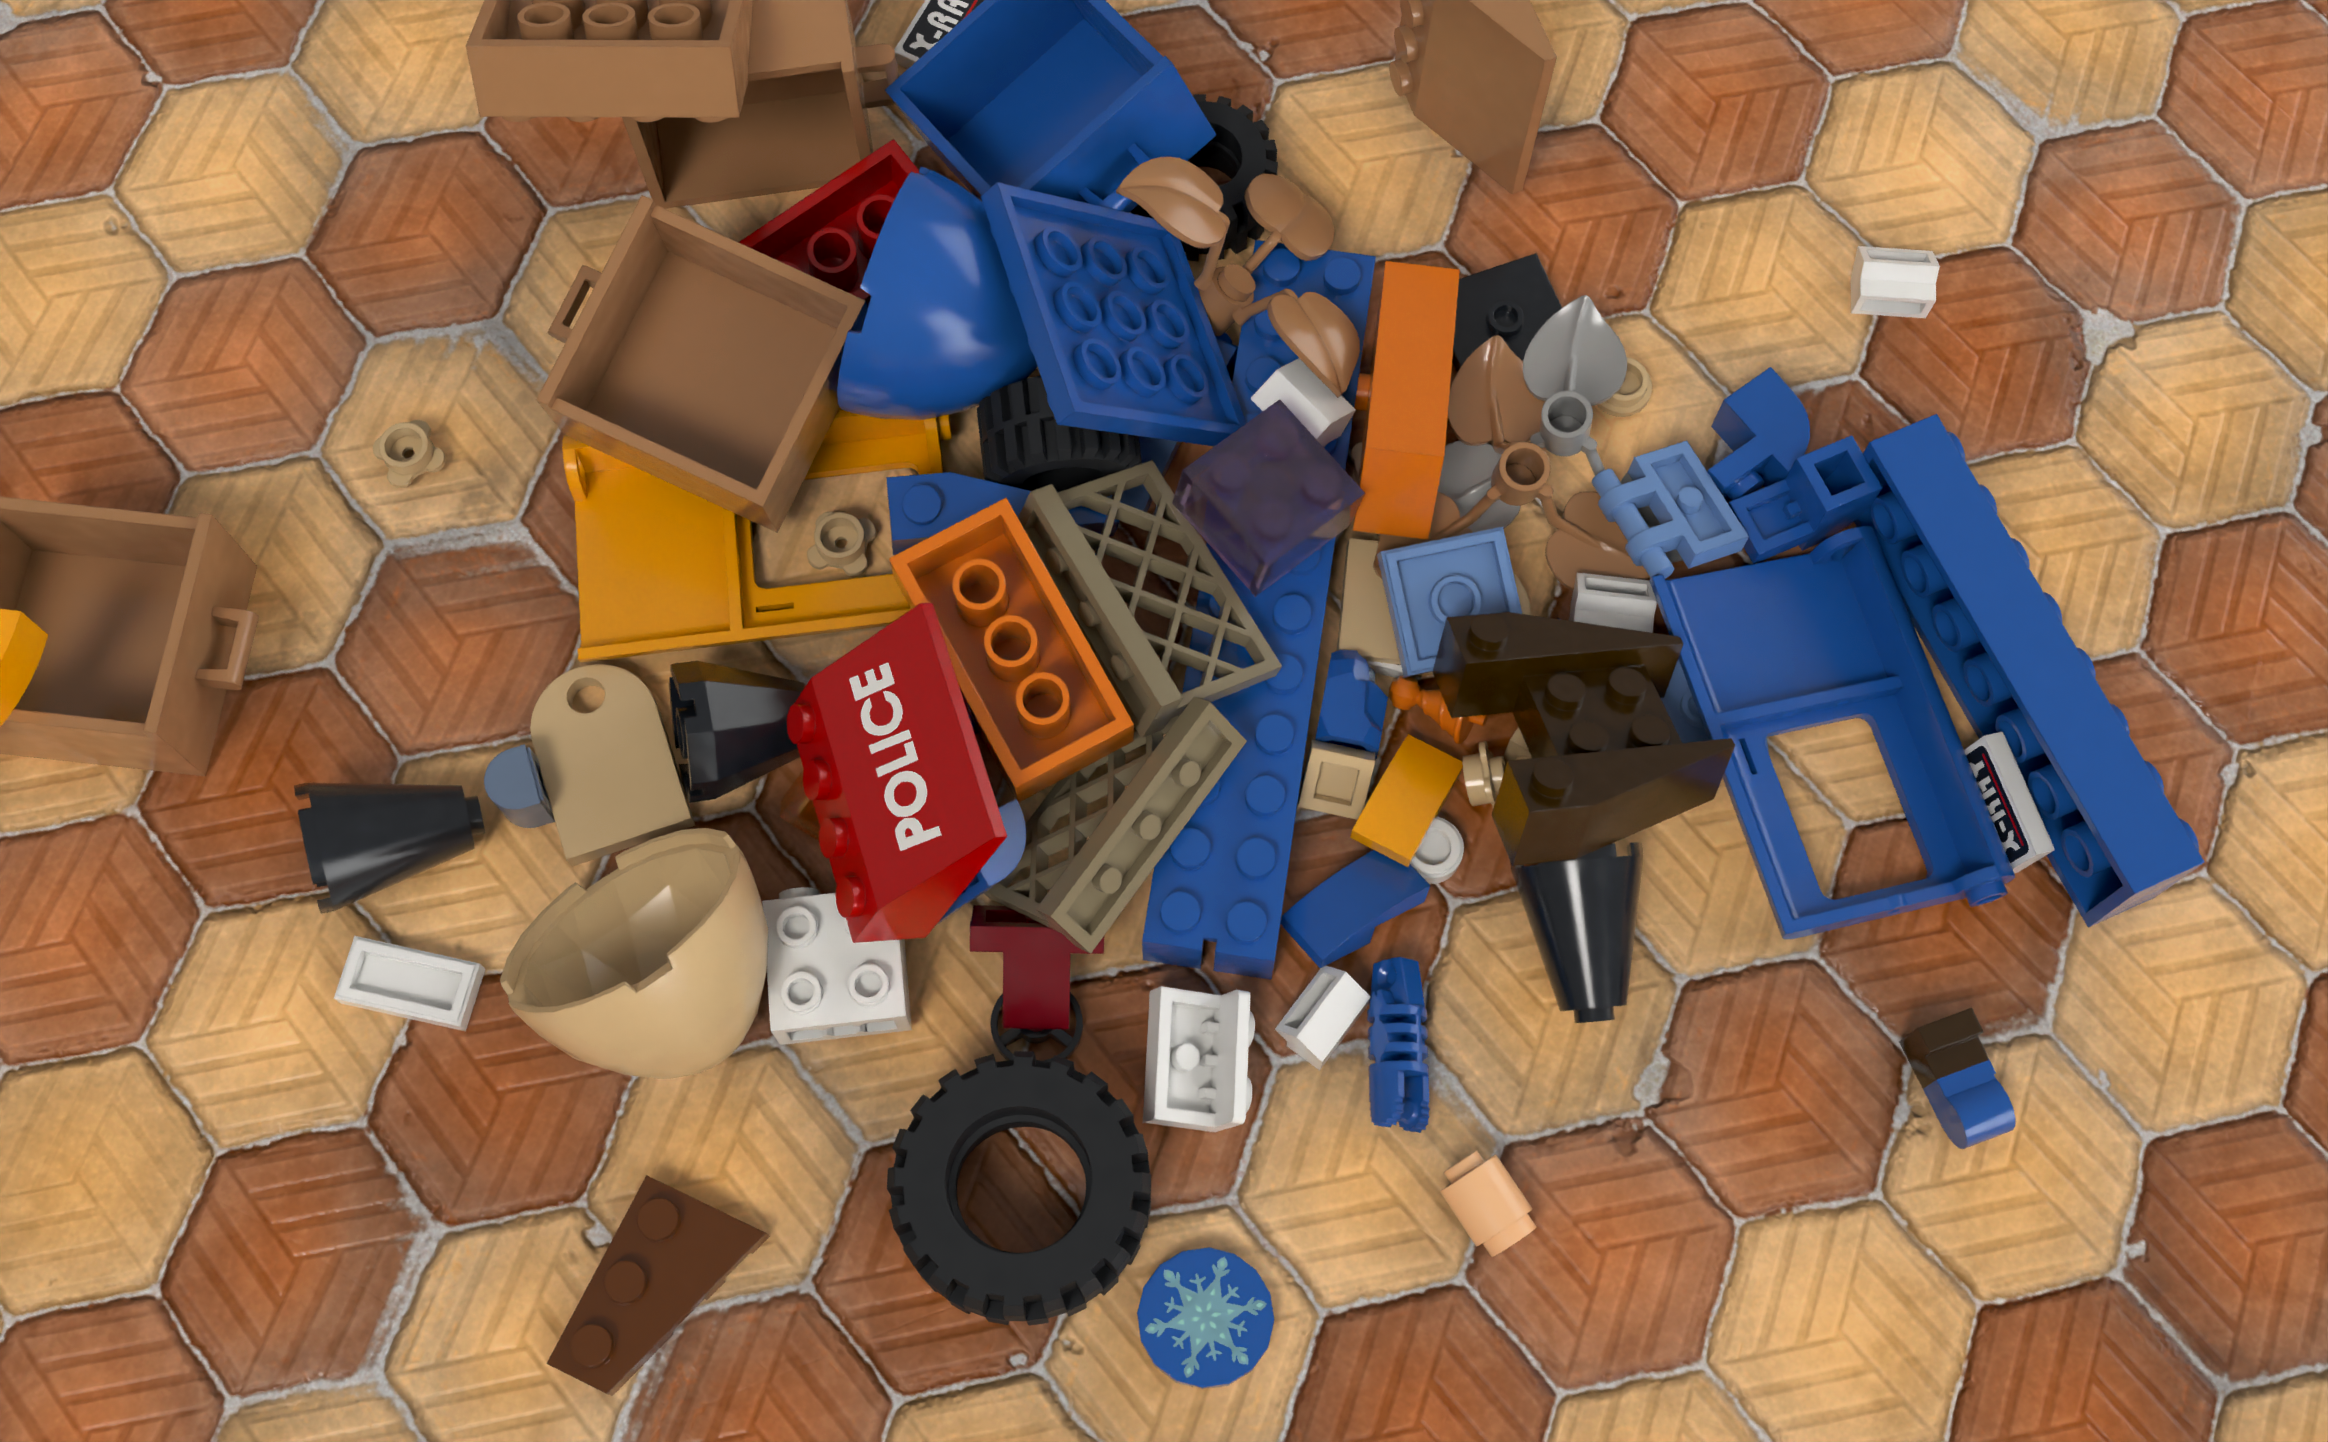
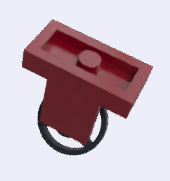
(1034, 978)

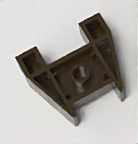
(1591, 721)

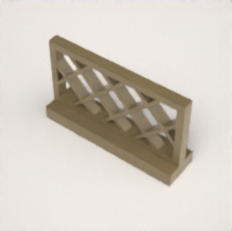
(1100, 606)
(1127, 834)

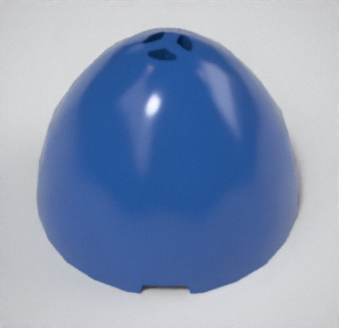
(938, 311)

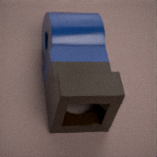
(1959, 1079)

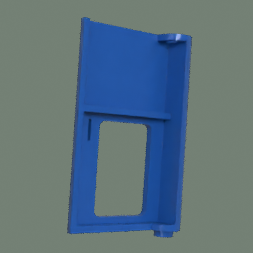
(1814, 647)

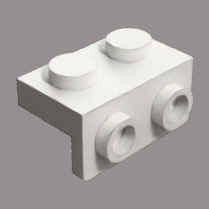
(1198, 1059)

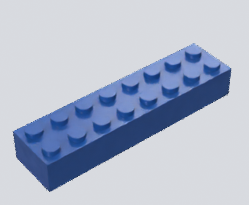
(2023, 675)

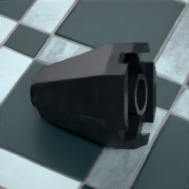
(729, 726)

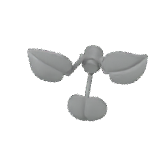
(1571, 367)

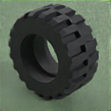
(996, 1099)

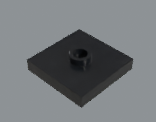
(1504, 302)

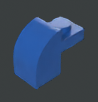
(1765, 431)
(1812, 503)

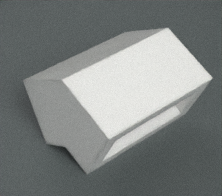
(1893, 282)
(1307, 399)
(1613, 602)
(1323, 1015)

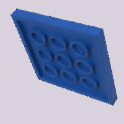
(1113, 319)

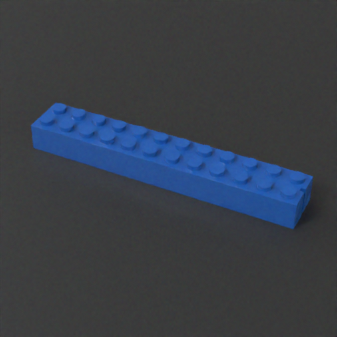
(1233, 855)

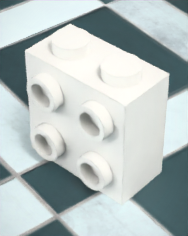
(825, 982)

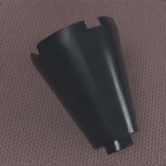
(381, 834)
(1585, 926)

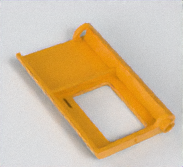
(681, 571)

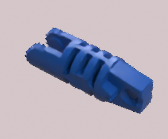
(1398, 1046)

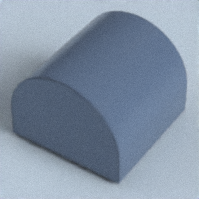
(518, 787)

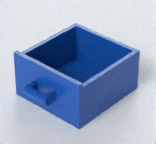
(1049, 100)

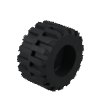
(1240, 152)
(1031, 451)

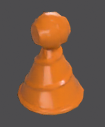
(1407, 693)

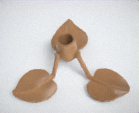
(1188, 207)
(1495, 406)

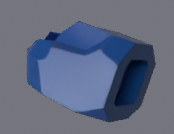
(1351, 704)

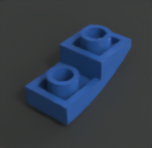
(1350, 904)

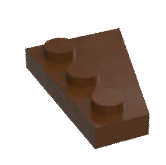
(650, 1279)

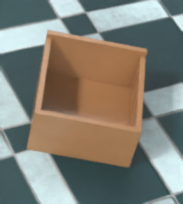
(798, 117)
(701, 363)
(138, 628)

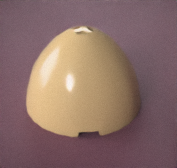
(649, 963)

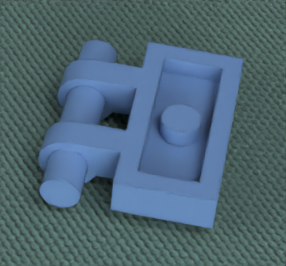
(1685, 502)

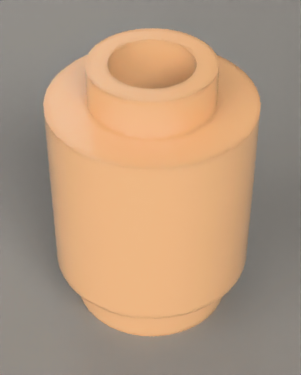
(1488, 1203)

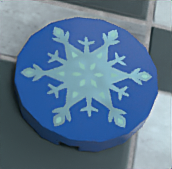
(1205, 1318)

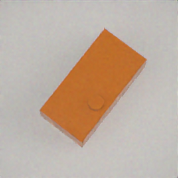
(1406, 400)
(1015, 650)

